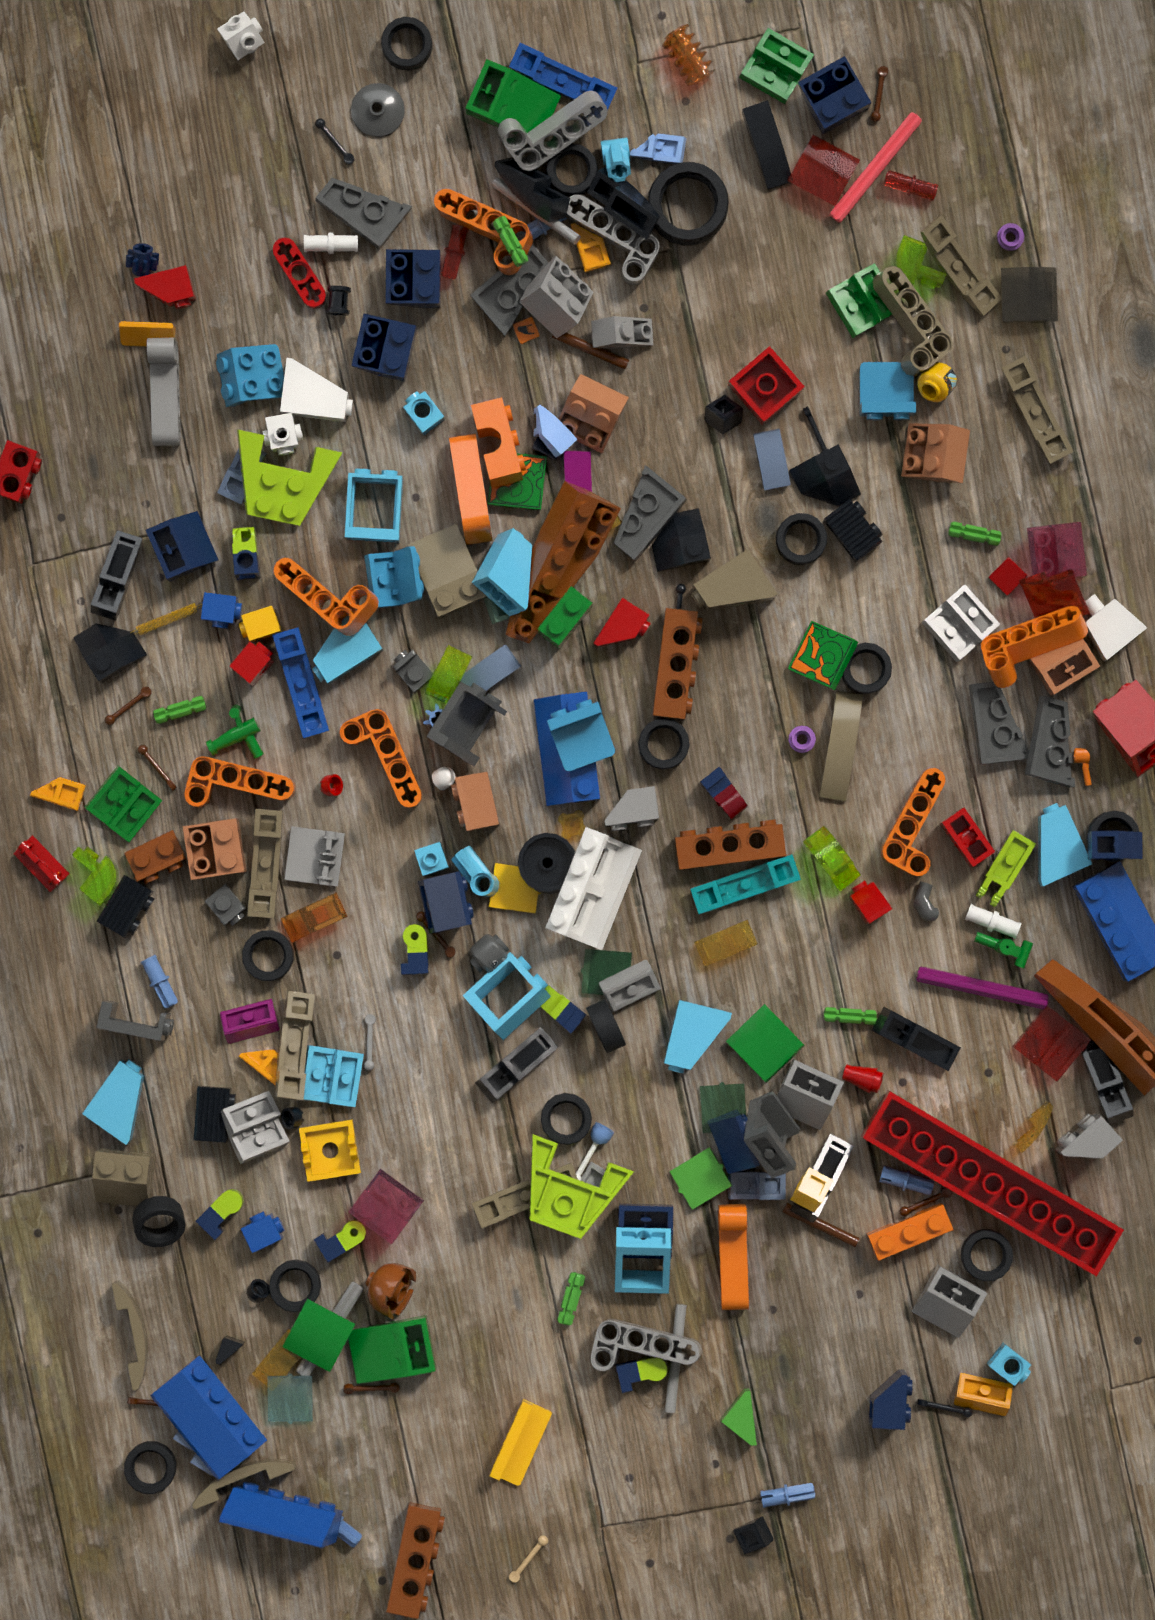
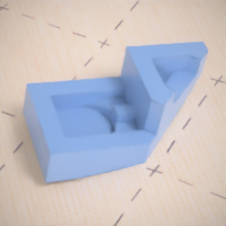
(661, 149)
(552, 431)

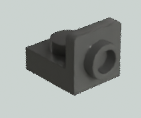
(412, 670)
(226, 906)

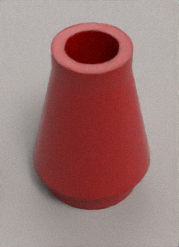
(865, 1078)

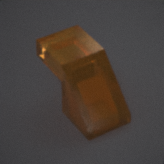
(314, 917)

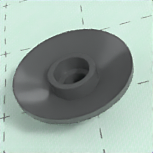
(379, 123)

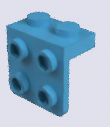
(250, 374)
(886, 391)
(394, 577)
(581, 735)

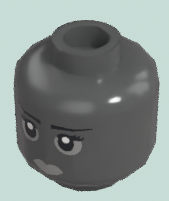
(488, 953)

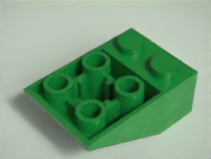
(507, 94)
(392, 1350)

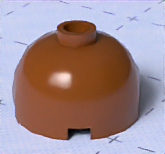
(389, 1288)

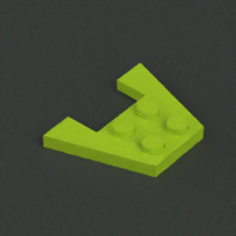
(280, 491)
(565, 1201)

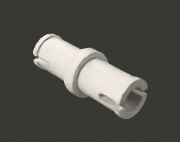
(330, 243)
(993, 921)

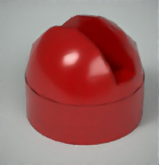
(337, 785)

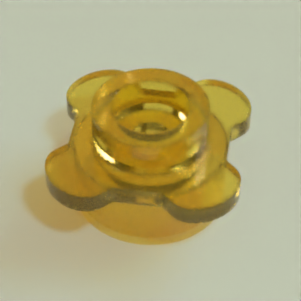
(565, 820)

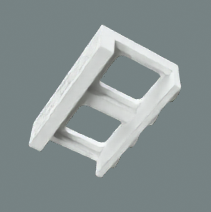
(601, 892)

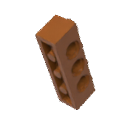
(673, 621)
(773, 845)
(400, 1601)

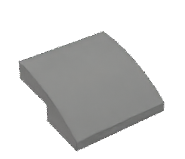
(960, 623)
(254, 1127)

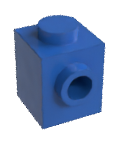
(220, 609)
(262, 1231)

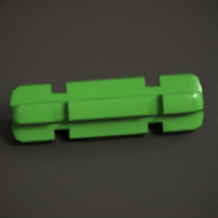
(510, 241)
(974, 533)
(179, 709)
(848, 1015)
(571, 1298)

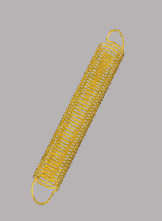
(173, 612)

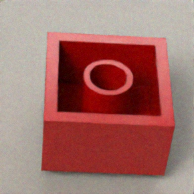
(766, 385)

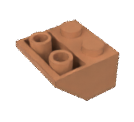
(592, 412)
(935, 452)
(1064, 666)
(476, 801)
(214, 849)

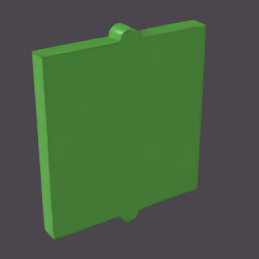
(701, 1178)

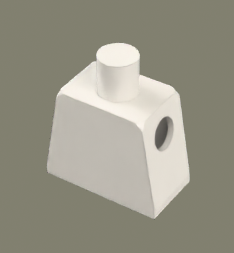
(1111, 626)

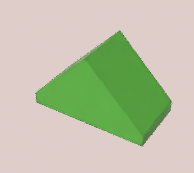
(740, 1417)

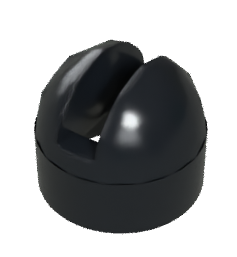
(288, 1113)
(257, 1291)

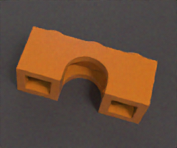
(493, 420)
(909, 1232)

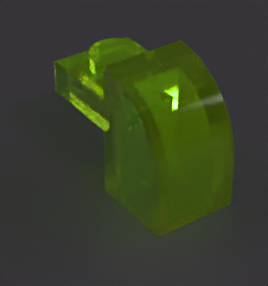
(909, 260)
(448, 674)
(832, 858)
(104, 875)

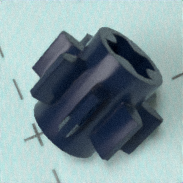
(142, 259)

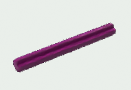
(982, 987)

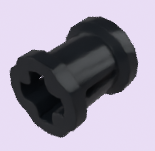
(338, 300)

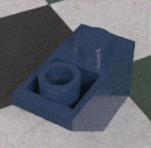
(1114, 845)

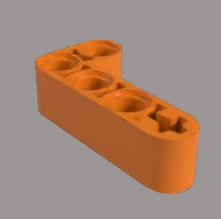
(481, 223)
(470, 489)
(319, 595)
(1030, 640)
(387, 760)
(241, 783)
(917, 819)
(733, 1256)

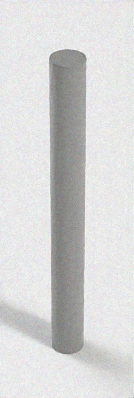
(556, 225)
(674, 1367)

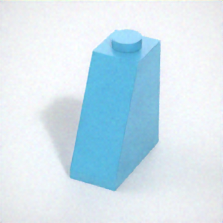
(506, 572)
(344, 653)
(1059, 845)
(692, 1034)
(118, 1101)

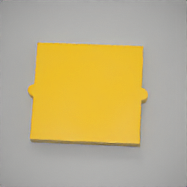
(513, 890)

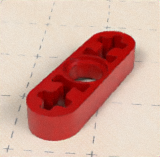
(282, 259)

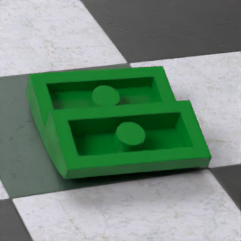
(776, 66)
(858, 302)
(123, 803)
(765, 1043)
(318, 1335)

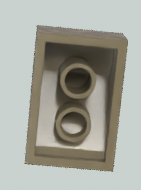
(447, 571)

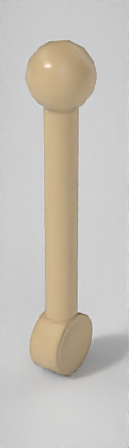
(515, 1575)

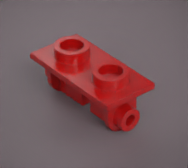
(41, 863)

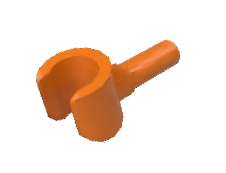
(1082, 756)

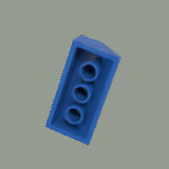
(559, 784)
(1119, 920)
(208, 1417)
(282, 1515)

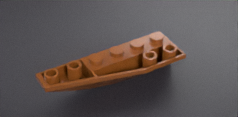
(562, 553)
(1110, 1027)

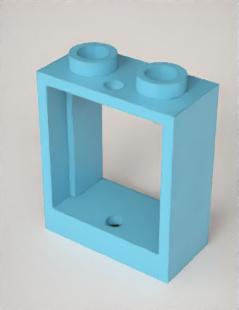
(373, 534)
(521, 1010)
(630, 1243)

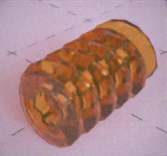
(687, 55)

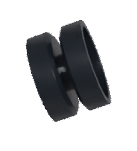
(532, 867)

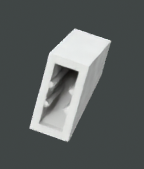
(312, 395)

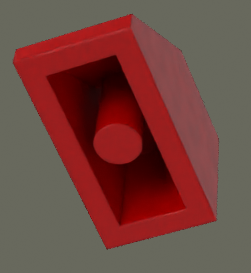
(169, 286)
(623, 625)
(869, 901)

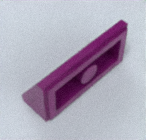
(578, 468)
(249, 1021)

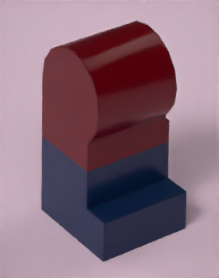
(724, 793)

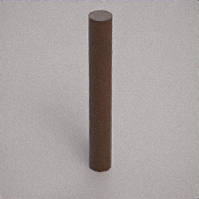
(587, 347)
(825, 1227)

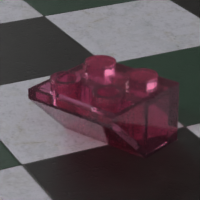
(1057, 549)
(386, 1206)

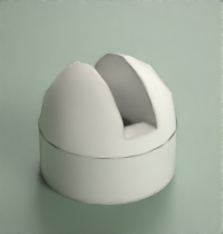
(443, 777)

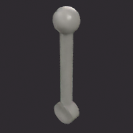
(370, 1020)

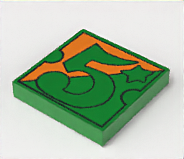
(524, 493)
(823, 655)

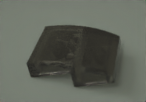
(1029, 294)

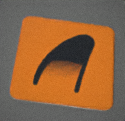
(526, 330)

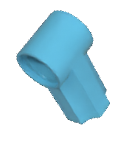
(616, 158)
(474, 871)

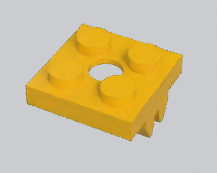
(312, 1143)

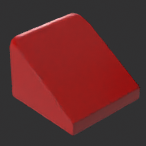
(1007, 576)

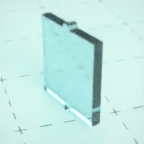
(290, 1398)

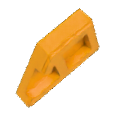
(591, 249)
(61, 792)
(263, 1062)

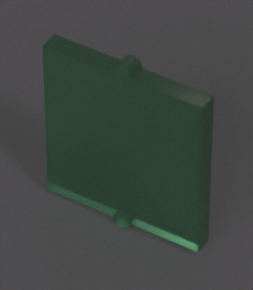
(601, 965)
(721, 1100)

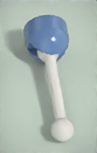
(600, 1135)

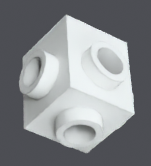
(241, 35)
(280, 424)

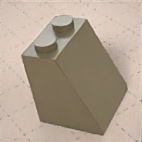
(734, 585)
(122, 1176)

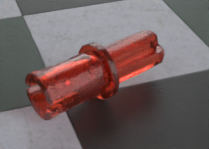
(911, 185)
(454, 252)

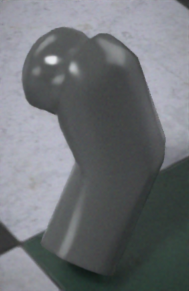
(923, 904)

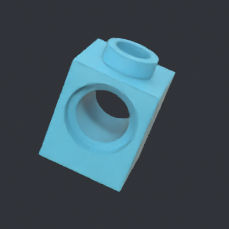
(432, 420)
(431, 858)
(1001, 1356)

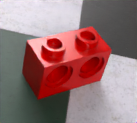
(9, 471)

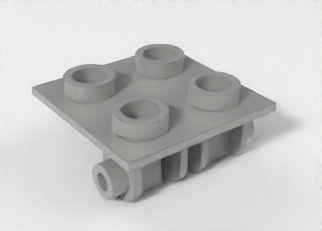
(314, 856)

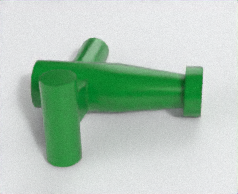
(243, 731)
(1006, 947)

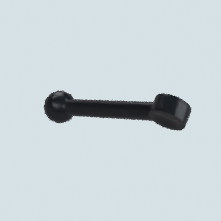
(348, 158)
(811, 420)
(680, 589)
(966, 1412)

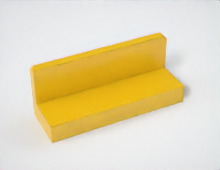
(521, 1442)

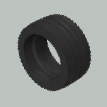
(713, 182)

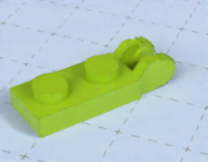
(1006, 865)

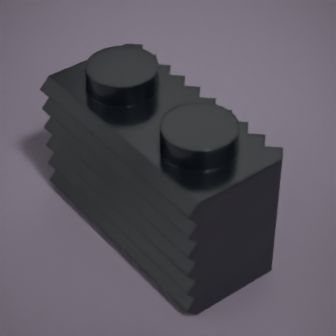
(853, 529)
(126, 906)
(208, 1115)

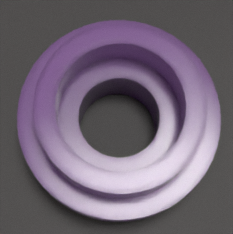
(1014, 229)
(810, 739)

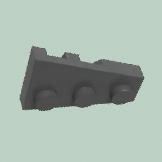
(364, 212)
(501, 293)
(649, 512)
(995, 728)
(1049, 744)

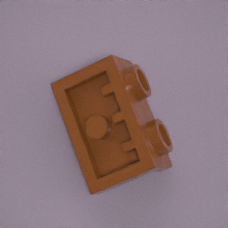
(156, 856)

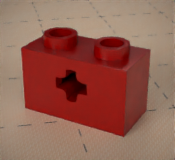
(252, 662)
(967, 837)

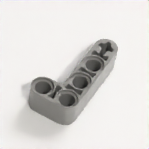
(555, 126)
(608, 233)
(165, 391)
(648, 1346)

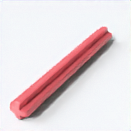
(875, 167)

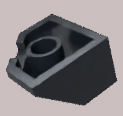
(826, 477)
(681, 542)
(108, 650)

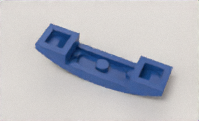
(557, 76)
(301, 682)

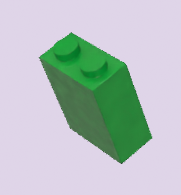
(565, 617)

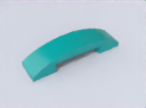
(745, 884)

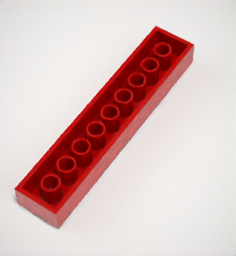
(992, 1183)

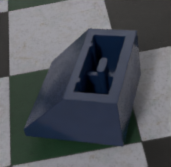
(834, 95)
(413, 278)
(384, 347)
(182, 545)
(445, 902)
(729, 1134)
(646, 1217)
(889, 1401)

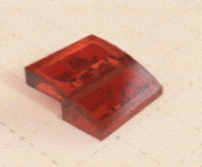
(823, 170)
(1053, 593)
(1051, 1043)

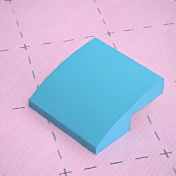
(332, 1075)

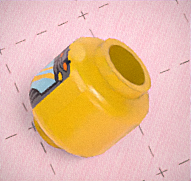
(937, 382)

